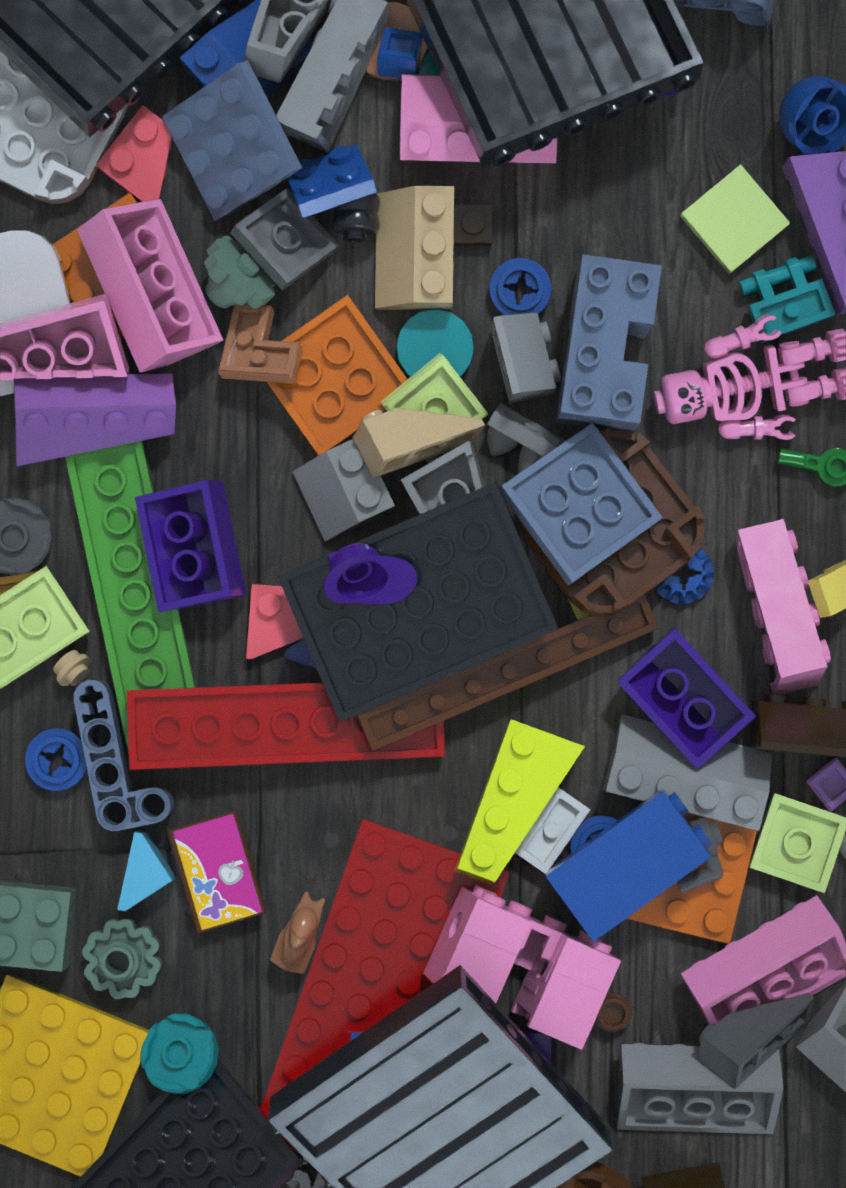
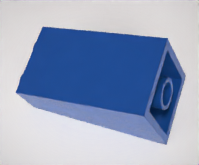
(629, 863)

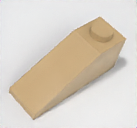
(410, 436)

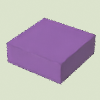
(829, 784)

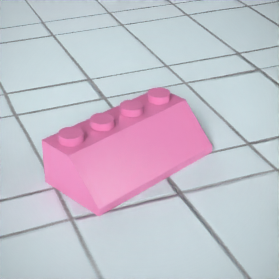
(435, 131)
(149, 284)
(775, 962)

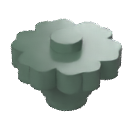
(236, 276)
(122, 958)

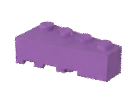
(821, 198)
(89, 414)

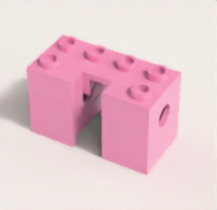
(564, 973)

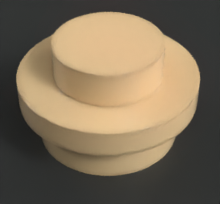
(72, 668)

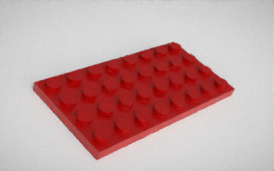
(372, 944)

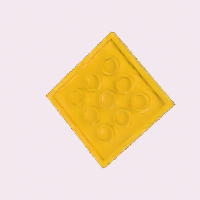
(62, 1074)

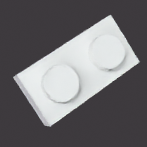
(552, 830)

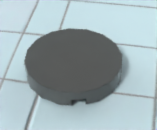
(24, 536)

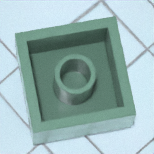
(36, 925)

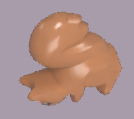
(299, 936)

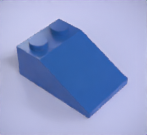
(226, 47)

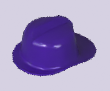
(366, 577)

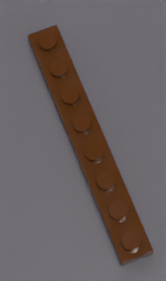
(504, 673)

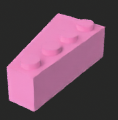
(63, 342)
(782, 606)

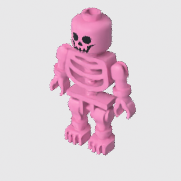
(687, 395)

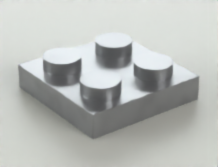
(283, 240)

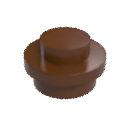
(614, 1013)

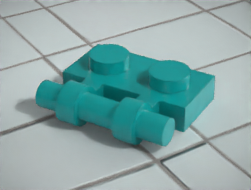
(794, 308)

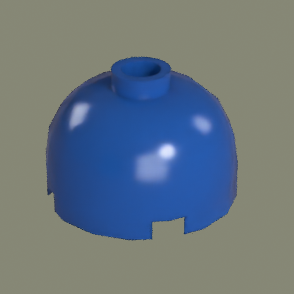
(815, 115)

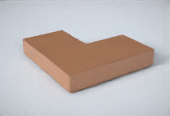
(251, 354)

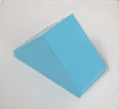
(145, 871)

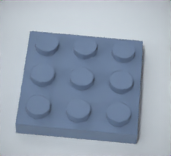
(231, 141)
(580, 503)

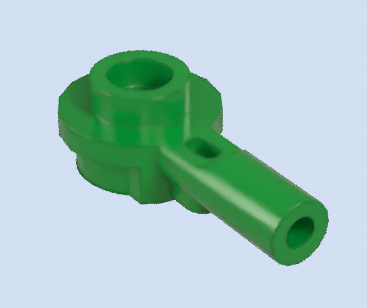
(828, 467)

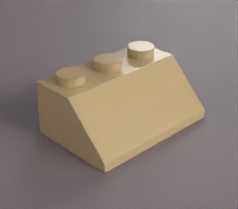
(415, 249)

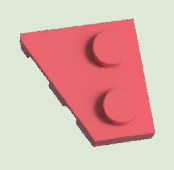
(139, 156)
(270, 621)

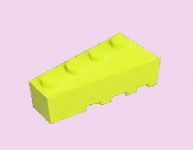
(517, 789)

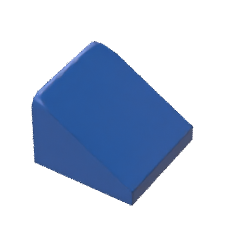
(399, 52)

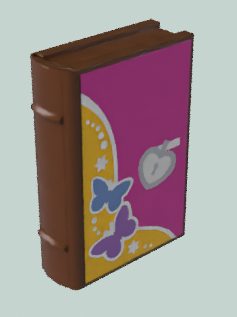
(216, 871)

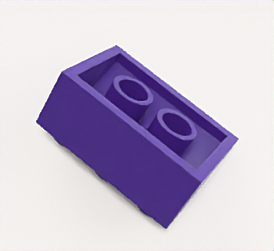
(190, 545)
(685, 698)

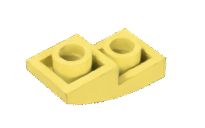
(830, 590)

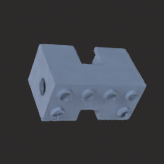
(607, 305)

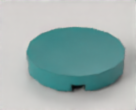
(432, 334)
(179, 1054)

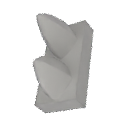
(510, 428)

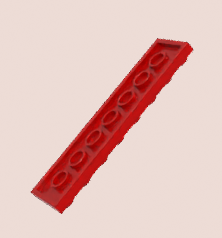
(253, 728)

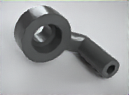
(713, 869)

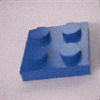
(331, 180)

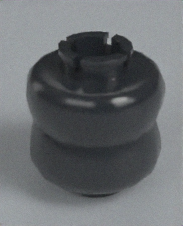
(357, 218)

